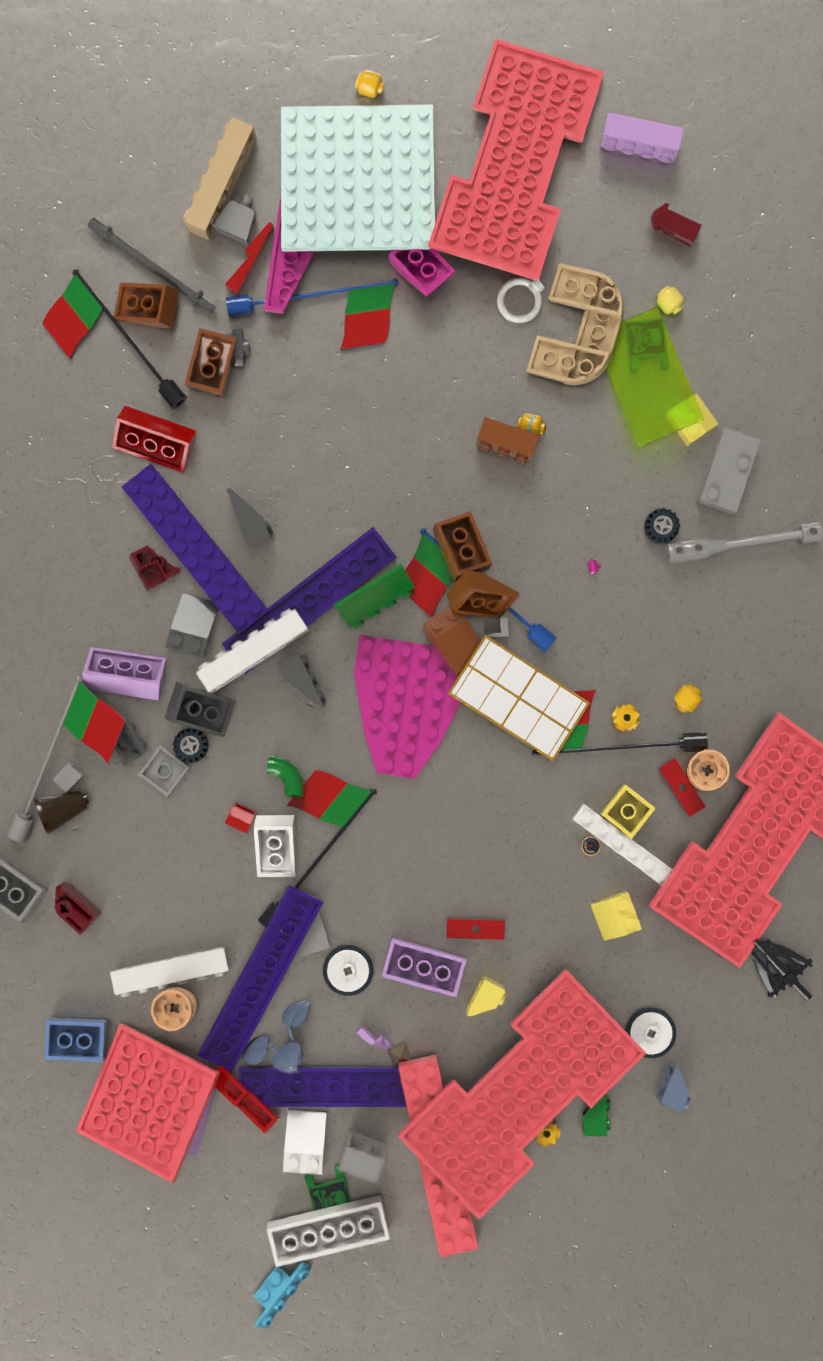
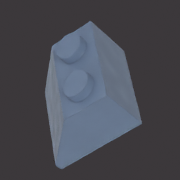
(673, 1089)

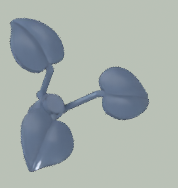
(290, 1055)

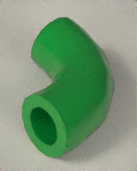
(288, 774)

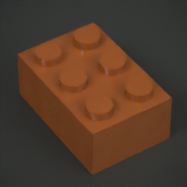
(507, 440)
(462, 545)

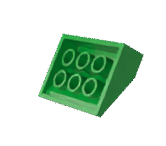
(375, 596)

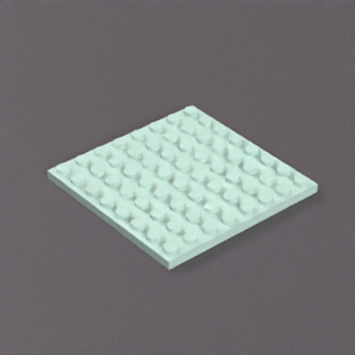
(357, 178)

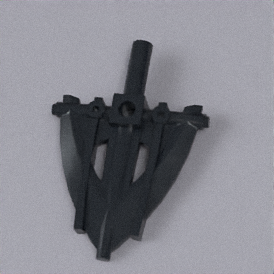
(768, 953)

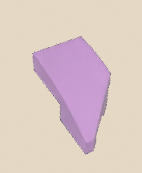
(380, 1041)

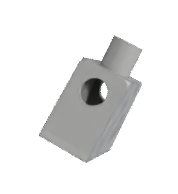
(237, 220)

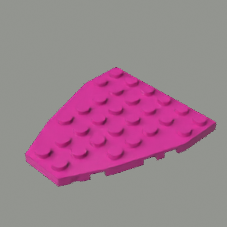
(403, 702)

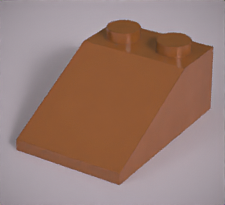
(146, 304)
(211, 362)
(480, 595)
(452, 638)

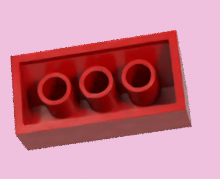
(153, 438)

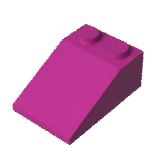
(421, 268)

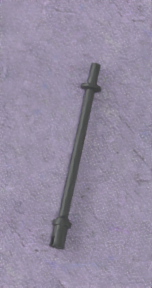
(106, 233)

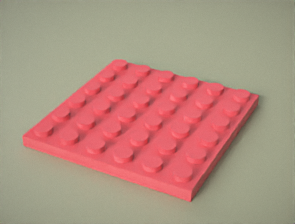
(147, 1102)

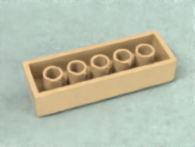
(220, 178)

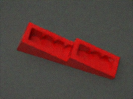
(253, 251)
(245, 1100)

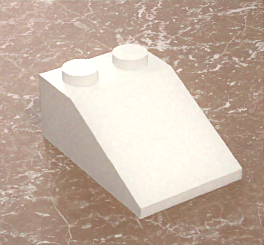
(275, 845)
(304, 1141)

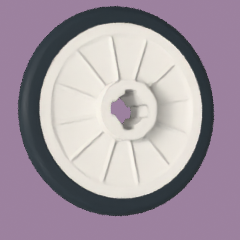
(335, 974)
(656, 1020)

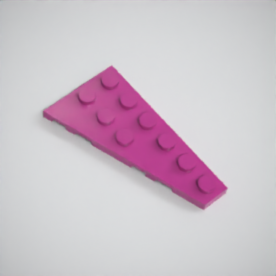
(284, 272)

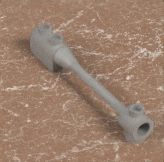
(703, 548)

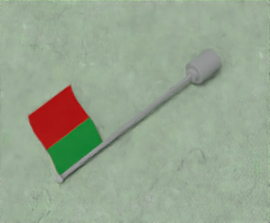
(91, 723)

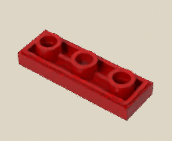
(688, 797)
(487, 929)

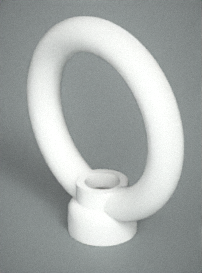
(534, 286)

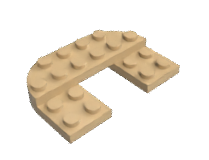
(598, 330)

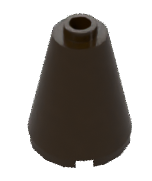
(60, 808)

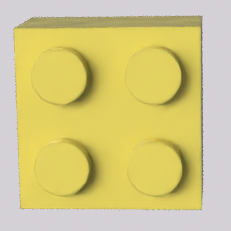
(627, 811)

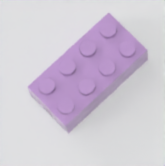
(641, 137)
(424, 967)

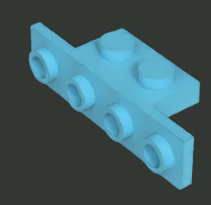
(277, 1290)

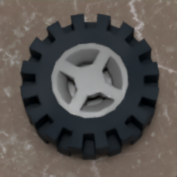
(664, 519)
(185, 742)

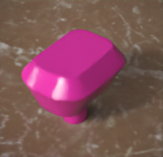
(593, 566)

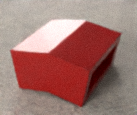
(240, 817)

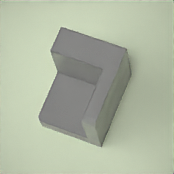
(496, 628)
(68, 777)

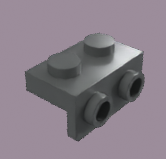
(129, 744)

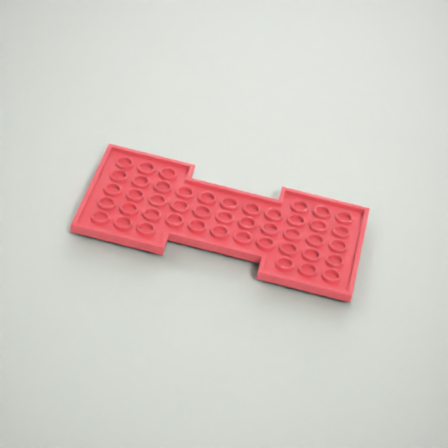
(501, 209)
(725, 890)
(479, 1134)

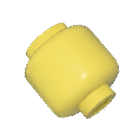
(670, 300)

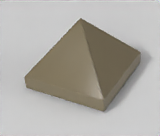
(399, 1054)

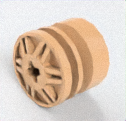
(717, 764)
(163, 1010)

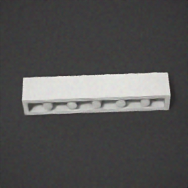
(621, 844)
(170, 970)

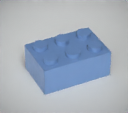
(76, 1039)

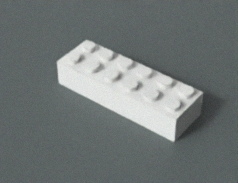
(252, 651)
(328, 1230)

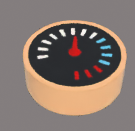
(590, 845)

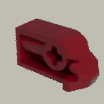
(675, 225)
(80, 911)

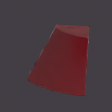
(152, 568)

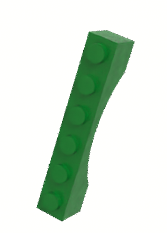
(595, 1118)

